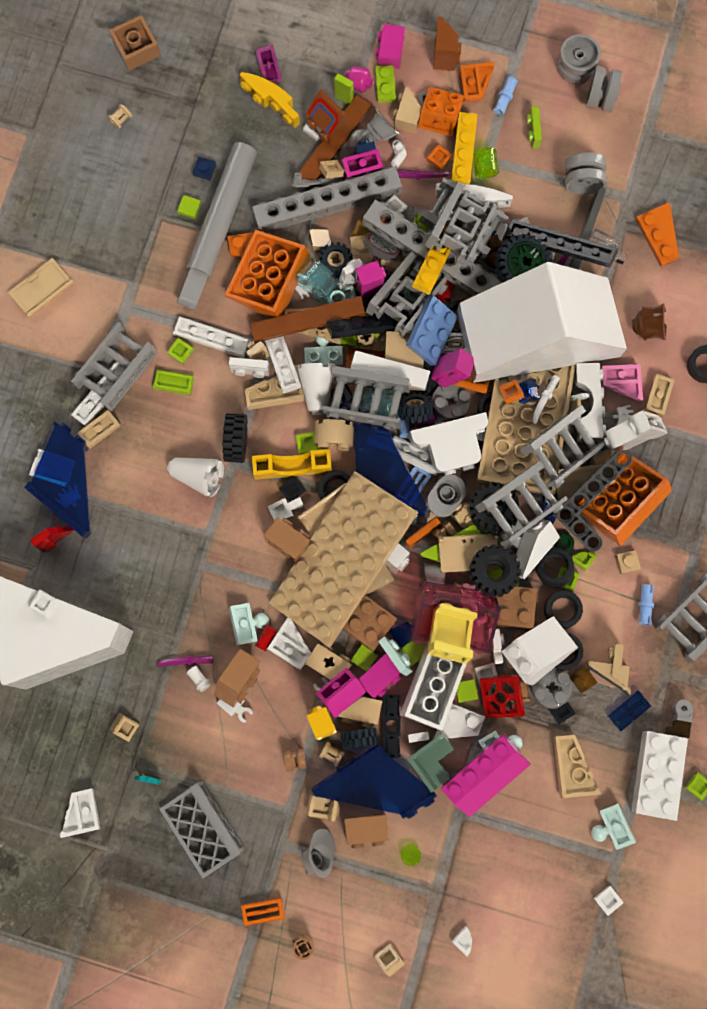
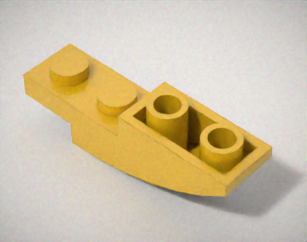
(268, 93)
(432, 267)

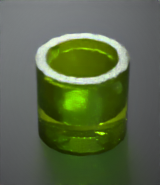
(486, 163)

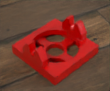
(514, 682)

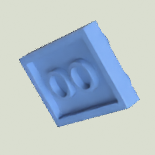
(431, 330)

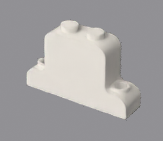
(635, 431)
(452, 443)

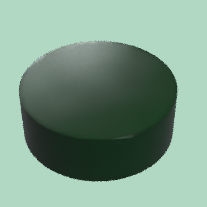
(565, 542)

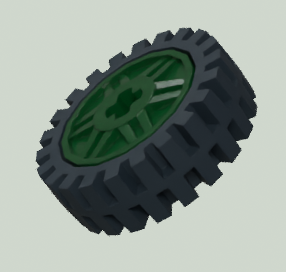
(518, 250)

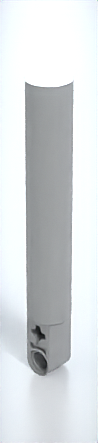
(217, 223)

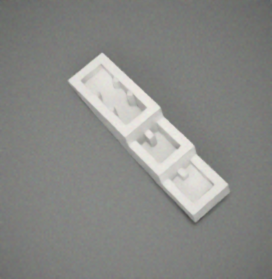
(484, 194)

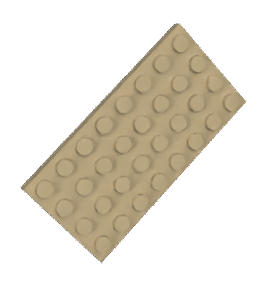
(513, 427)
(343, 558)

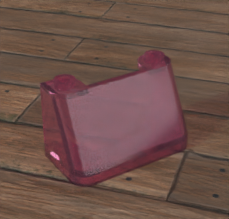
(432, 594)

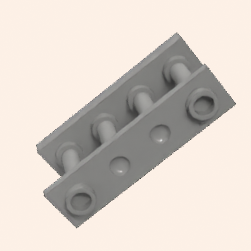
(430, 217)
(362, 379)
(121, 383)
(548, 437)
(505, 494)
(693, 650)

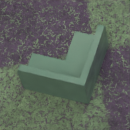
(427, 761)

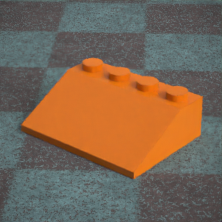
(267, 274)
(627, 501)

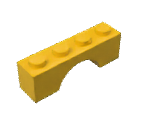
(464, 148)
(275, 466)
(321, 722)

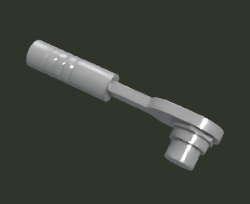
(299, 182)

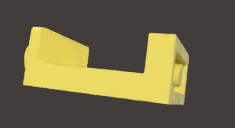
(451, 633)

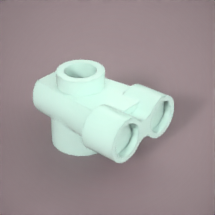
(347, 293)

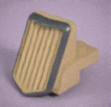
(615, 672)

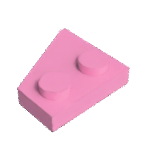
(624, 380)

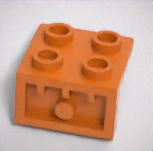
(440, 111)

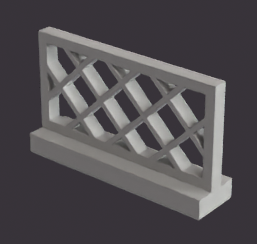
(217, 820)

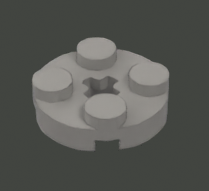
(459, 397)
(558, 697)

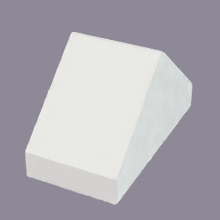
(540, 323)
(51, 647)

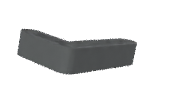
(589, 496)

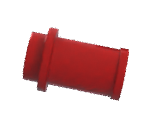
(265, 638)

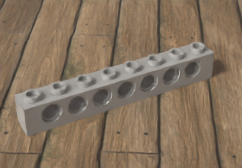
(323, 208)
(404, 242)

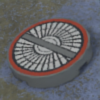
(380, 247)

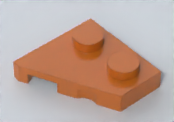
(475, 80)

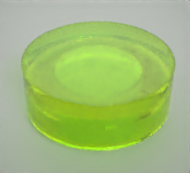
(411, 855)

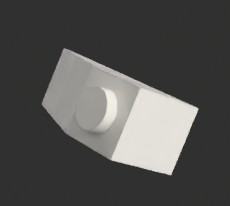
(535, 545)

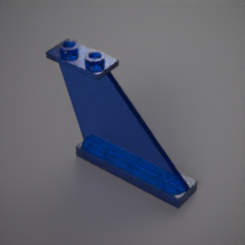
(383, 465)
(62, 479)
(376, 783)

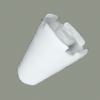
(316, 385)
(198, 473)

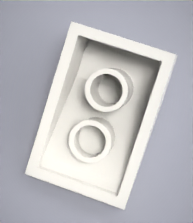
(539, 650)

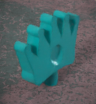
(147, 779)

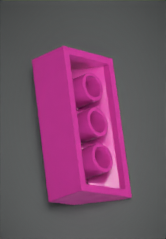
(485, 775)

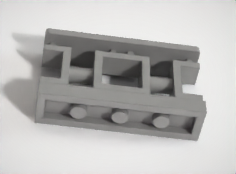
(448, 217)
(395, 286)

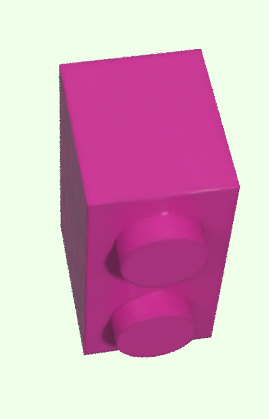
(391, 45)
(361, 163)
(369, 279)
(453, 368)
(379, 677)
(340, 692)

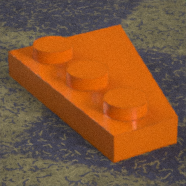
(660, 233)

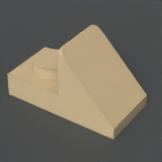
(359, 251)

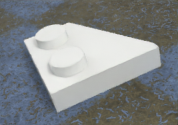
(347, 275)
(290, 645)
(461, 723)
(82, 814)

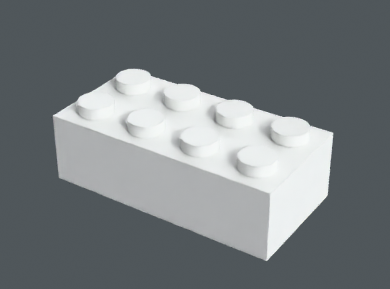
(432, 690)
(659, 775)

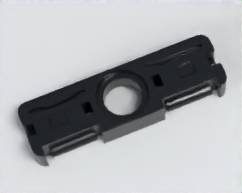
(390, 711)

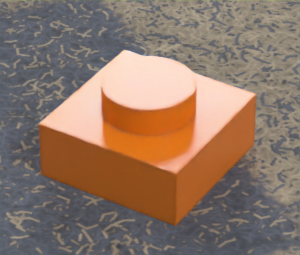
(439, 157)
(511, 391)

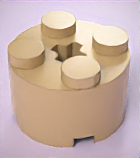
(334, 434)

